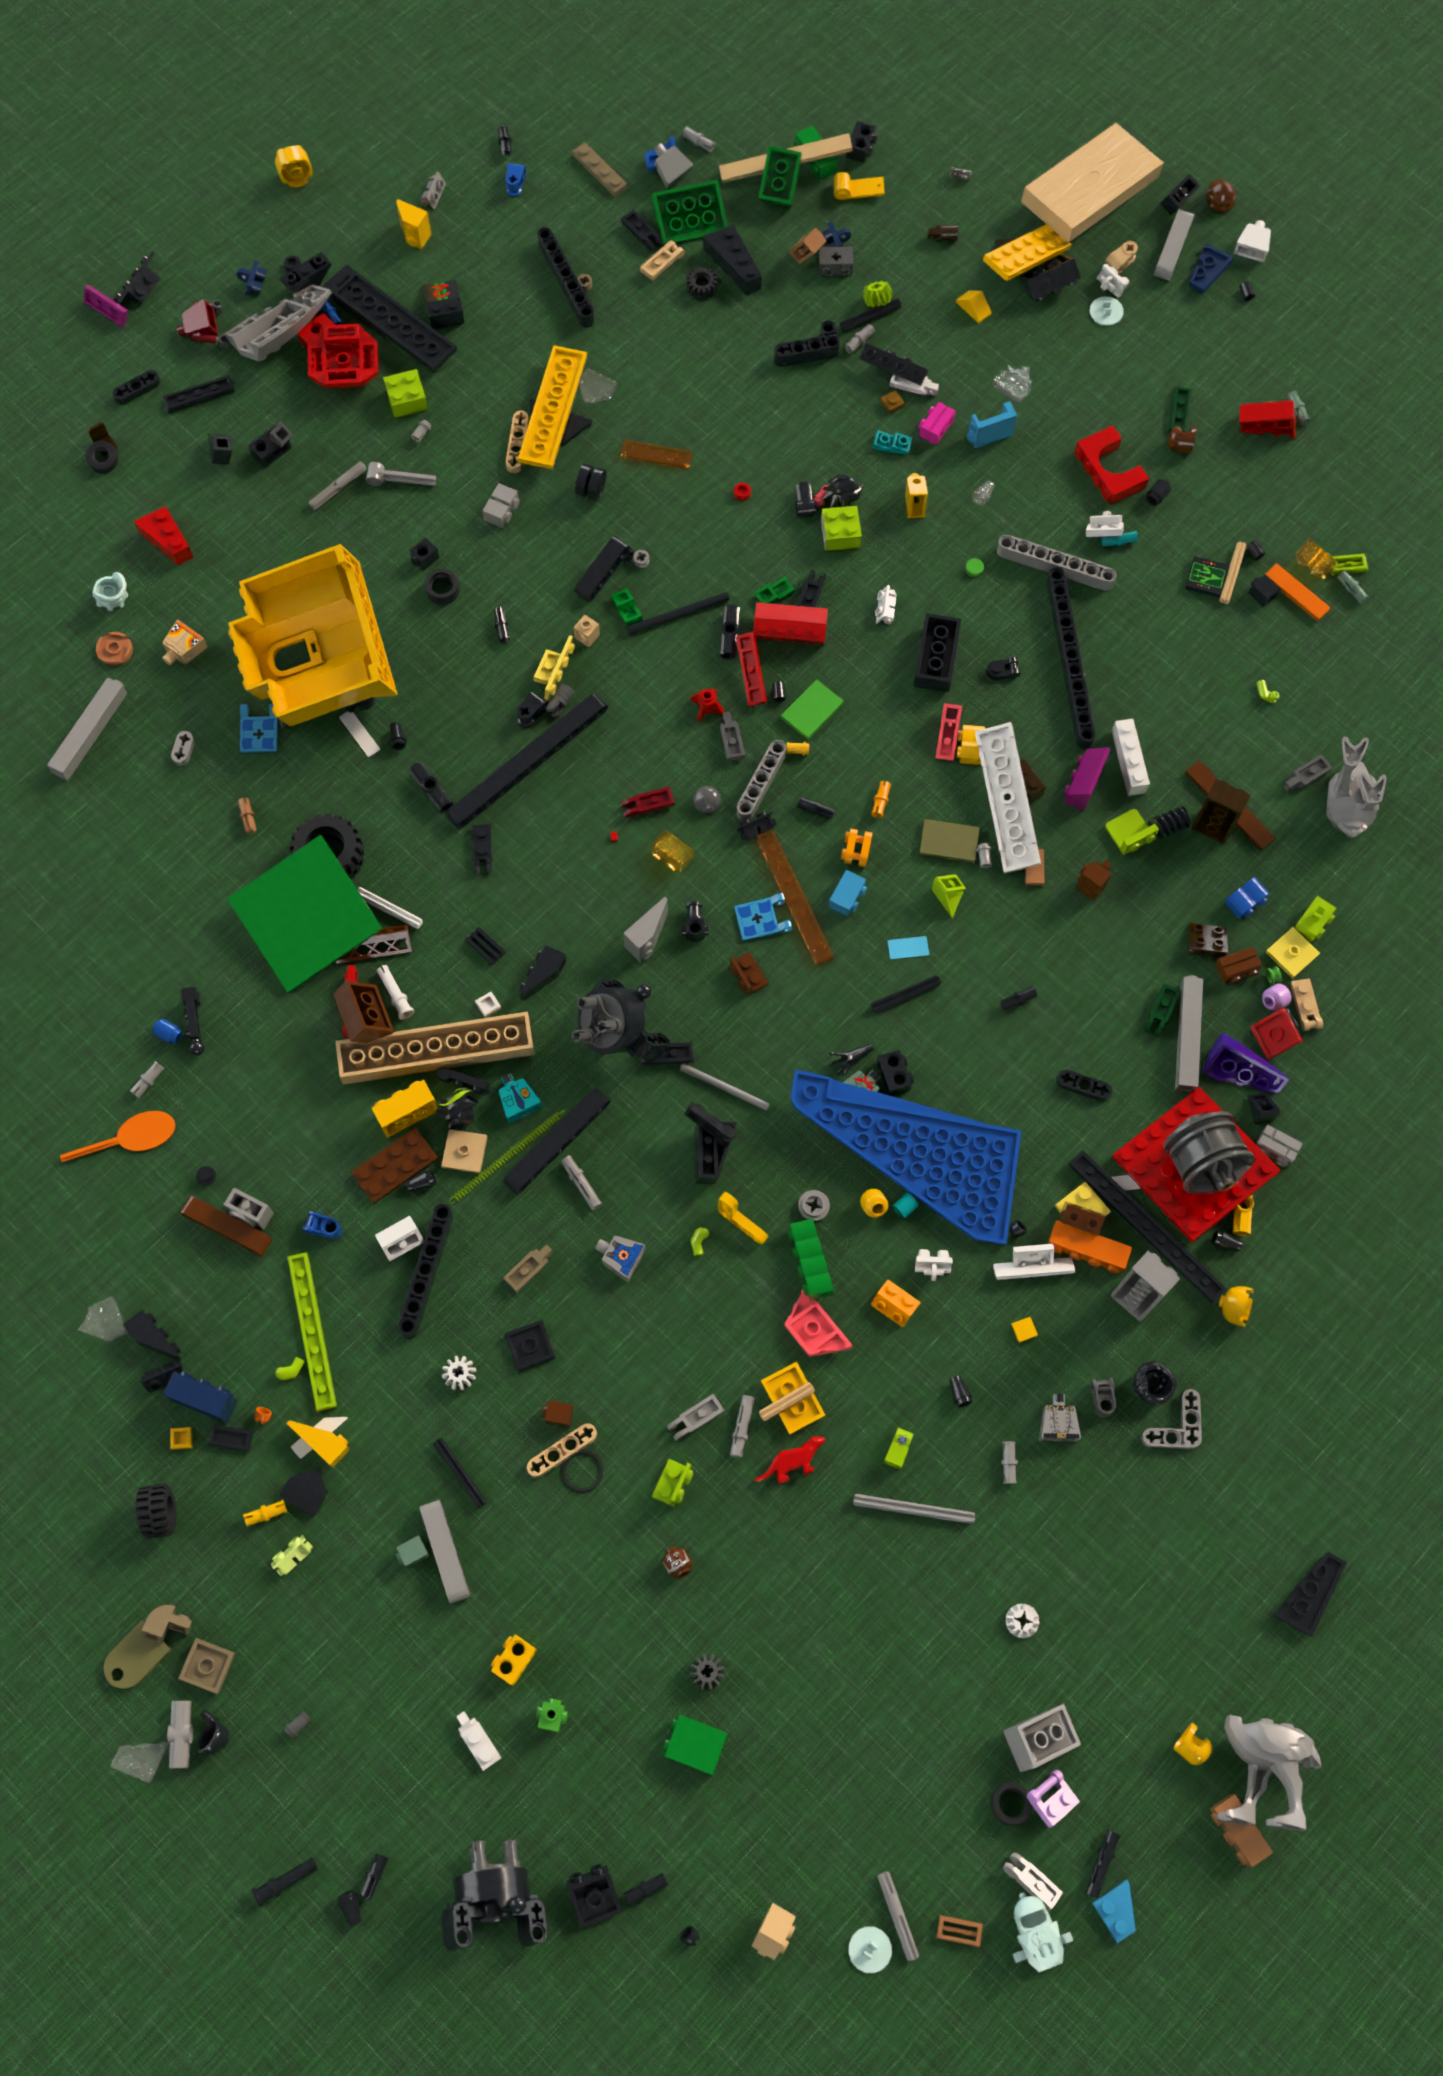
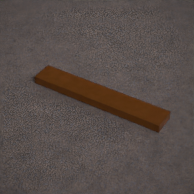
(1247, 823)

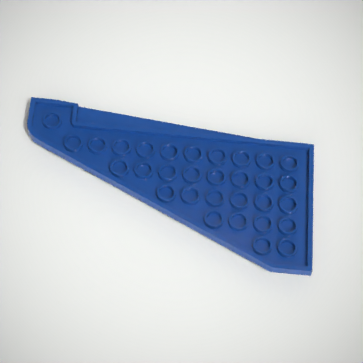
(940, 1158)

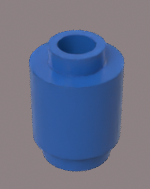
(167, 1031)

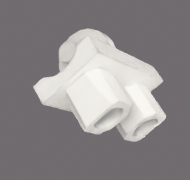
(1112, 281)
(933, 1265)

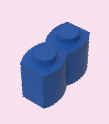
(1247, 898)

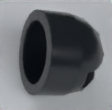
(1018, 1228)
(689, 1936)

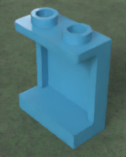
(993, 428)

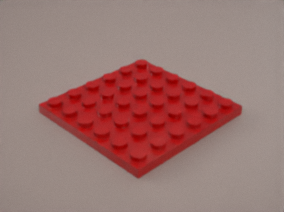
(1158, 1177)

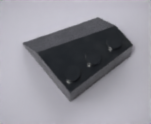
(1051, 277)

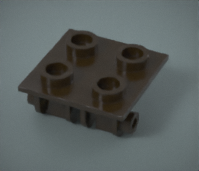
(1208, 939)

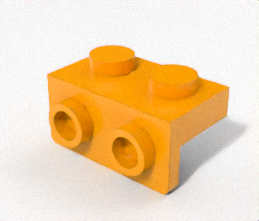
(895, 1303)

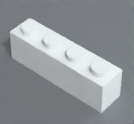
(1130, 757)

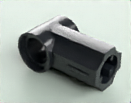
(804, 505)

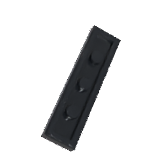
(198, 394)

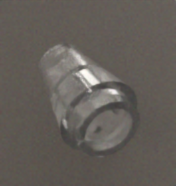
(983, 493)

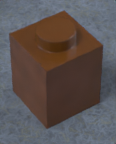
(558, 1413)

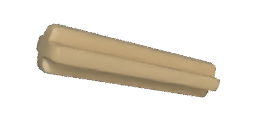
(786, 1401)

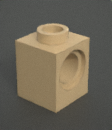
(586, 631)

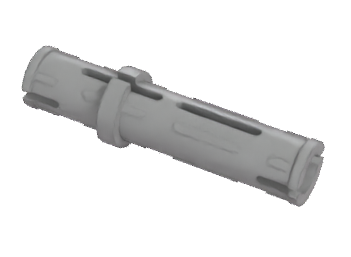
(577, 1176)
(740, 1434)

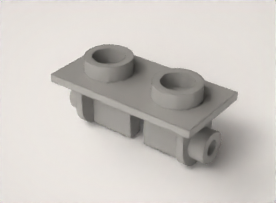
(434, 190)

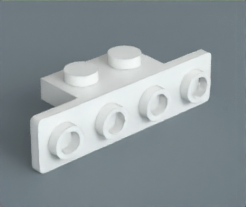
(1033, 1262)

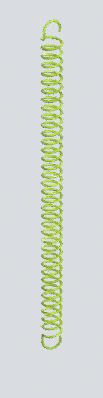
(500, 1163)

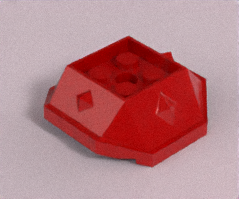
(342, 357)

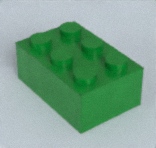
(780, 176)

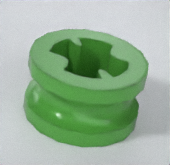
(1273, 975)

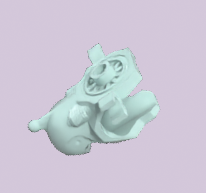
(1038, 1934)

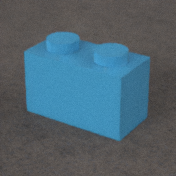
(847, 893)

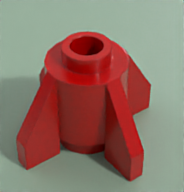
(707, 703)

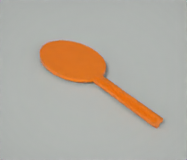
(136, 1134)

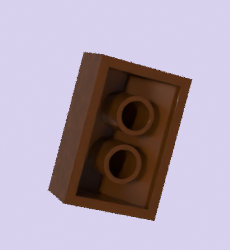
(363, 1012)

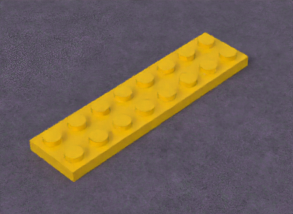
(552, 407)

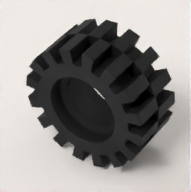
(701, 275)

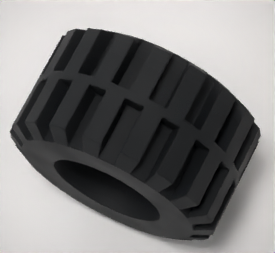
(156, 1511)

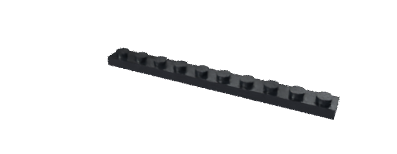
(1147, 1227)

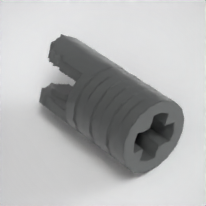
(559, 700)

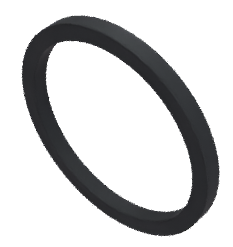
(595, 1484)

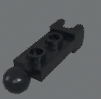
(191, 1000)

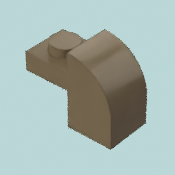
(162, 1619)

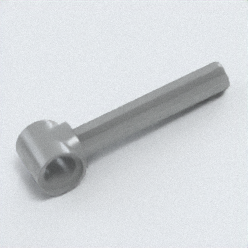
(377, 474)

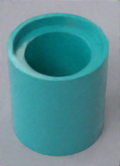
(905, 1205)

